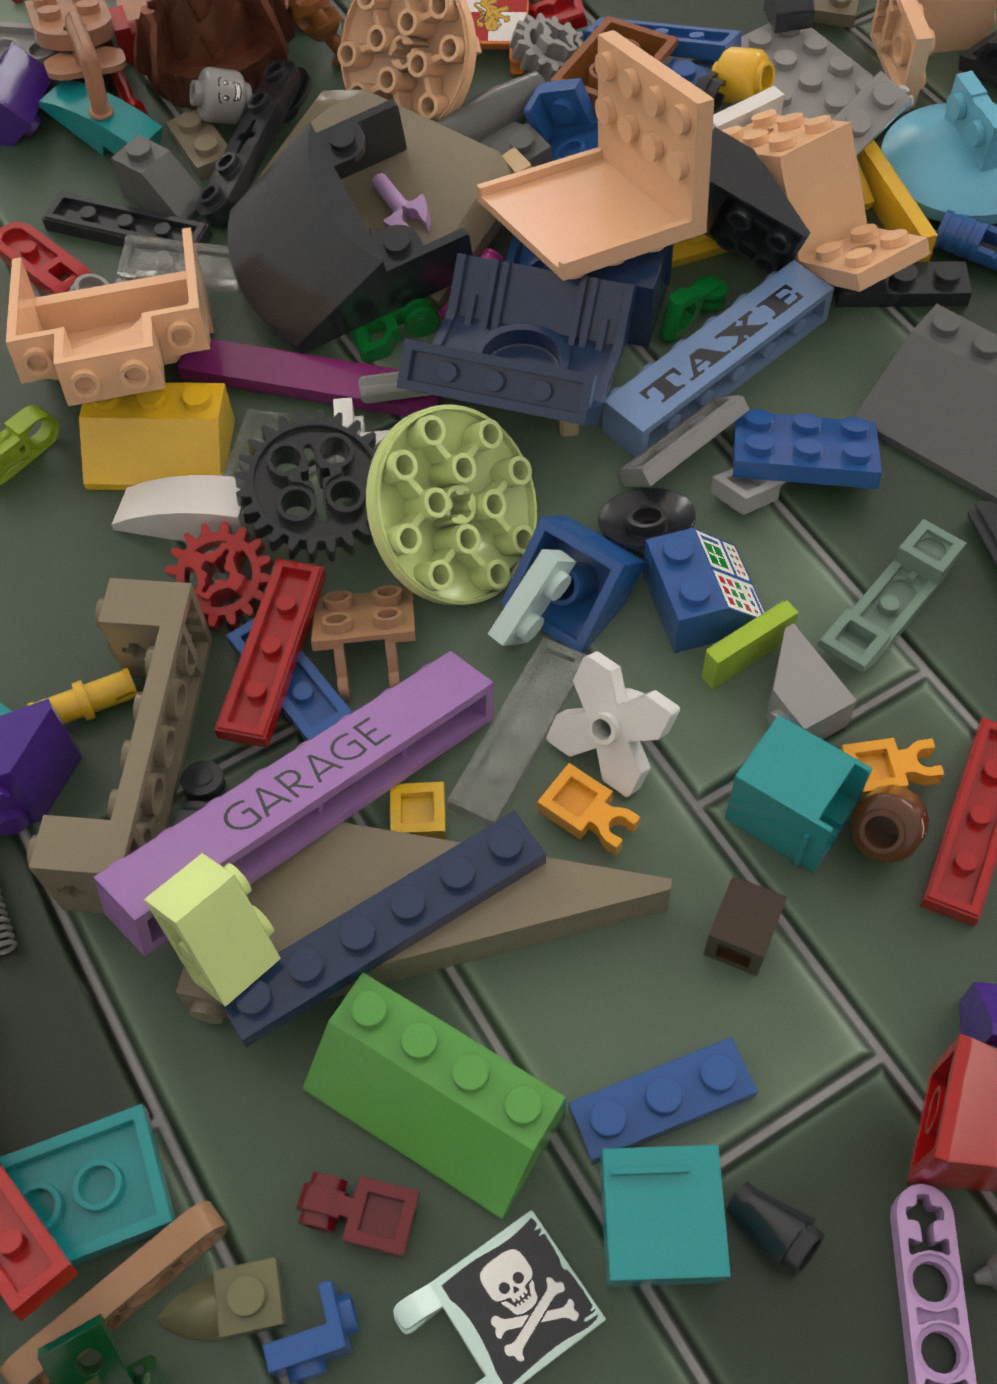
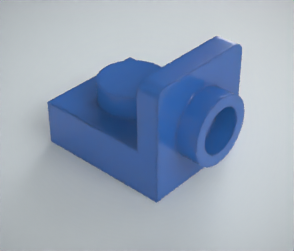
(559, 105)

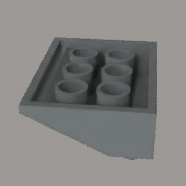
(942, 400)

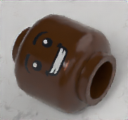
(889, 823)

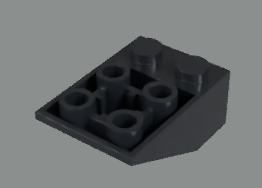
(749, 208)

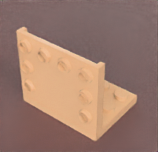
(632, 191)

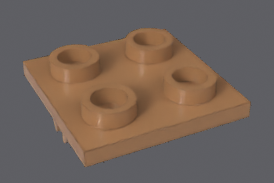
(363, 617)

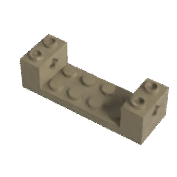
(159, 636)

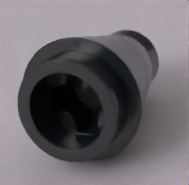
(776, 1228)

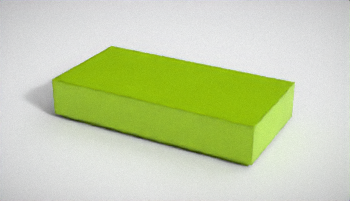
(747, 644)

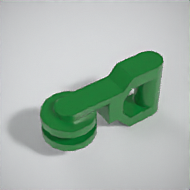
(686, 304)
(419, 321)

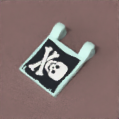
(509, 1303)

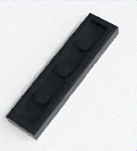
(113, 222)

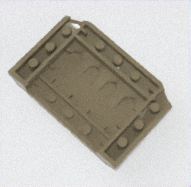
(435, 164)

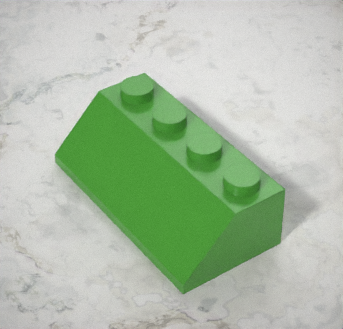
(434, 1095)

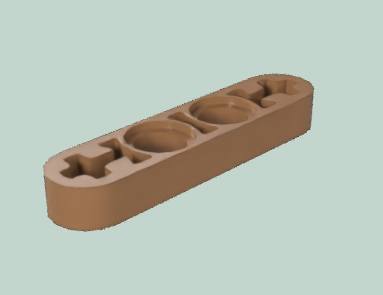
(126, 1287)

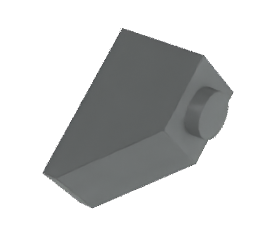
(155, 179)

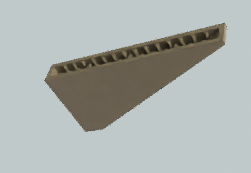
(363, 860)

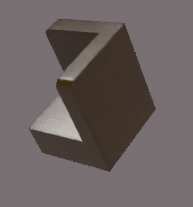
(744, 925)

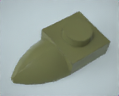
(229, 1303)

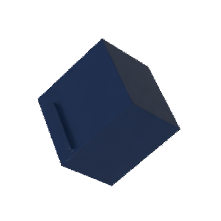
(651, 275)

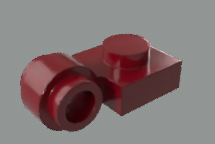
(376, 1217)

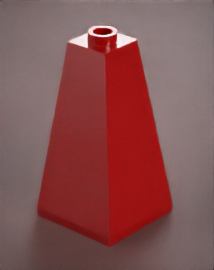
(959, 1121)

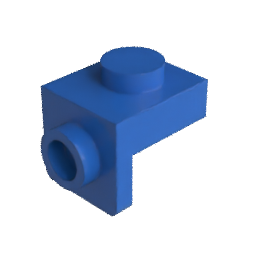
(306, 1353)

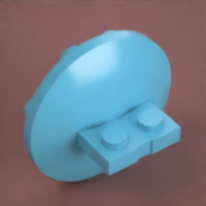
(949, 153)

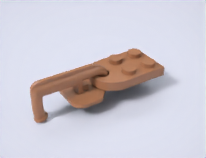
(77, 32)

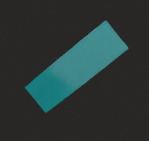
(70, 107)

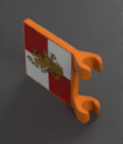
(496, 23)

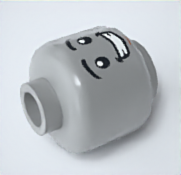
(220, 95)

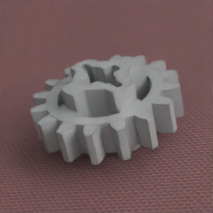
(544, 44)

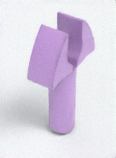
(399, 205)

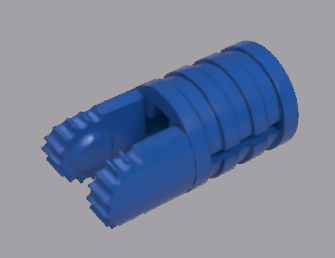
(965, 239)

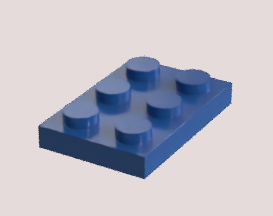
(806, 449)

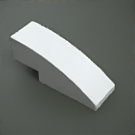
(179, 505)

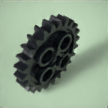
(270, 492)

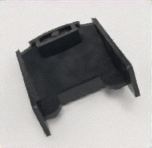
(306, 251)

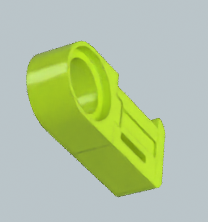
(15, 444)

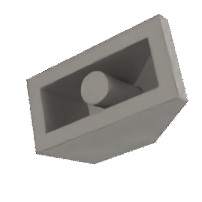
(808, 689)

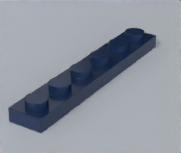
(385, 926)

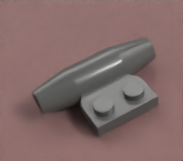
(499, 119)

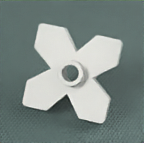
(613, 723)

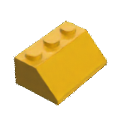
(156, 435)

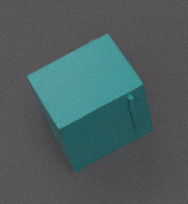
(796, 792)
(663, 1216)

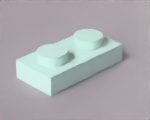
(542, 584)

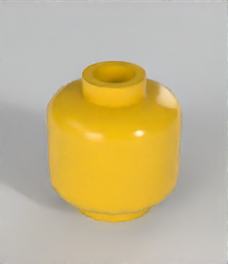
(745, 72)

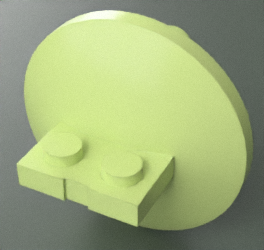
(451, 504)

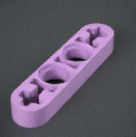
(925, 1317)

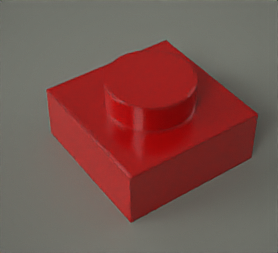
(124, 31)

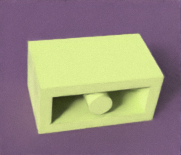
(214, 927)

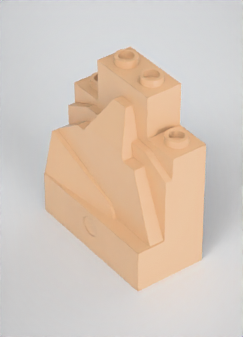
(111, 335)

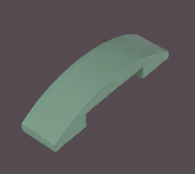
(895, 598)

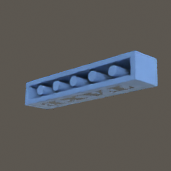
(717, 357)

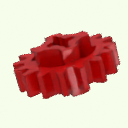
(227, 558)

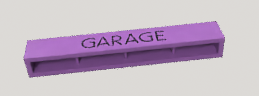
(305, 790)

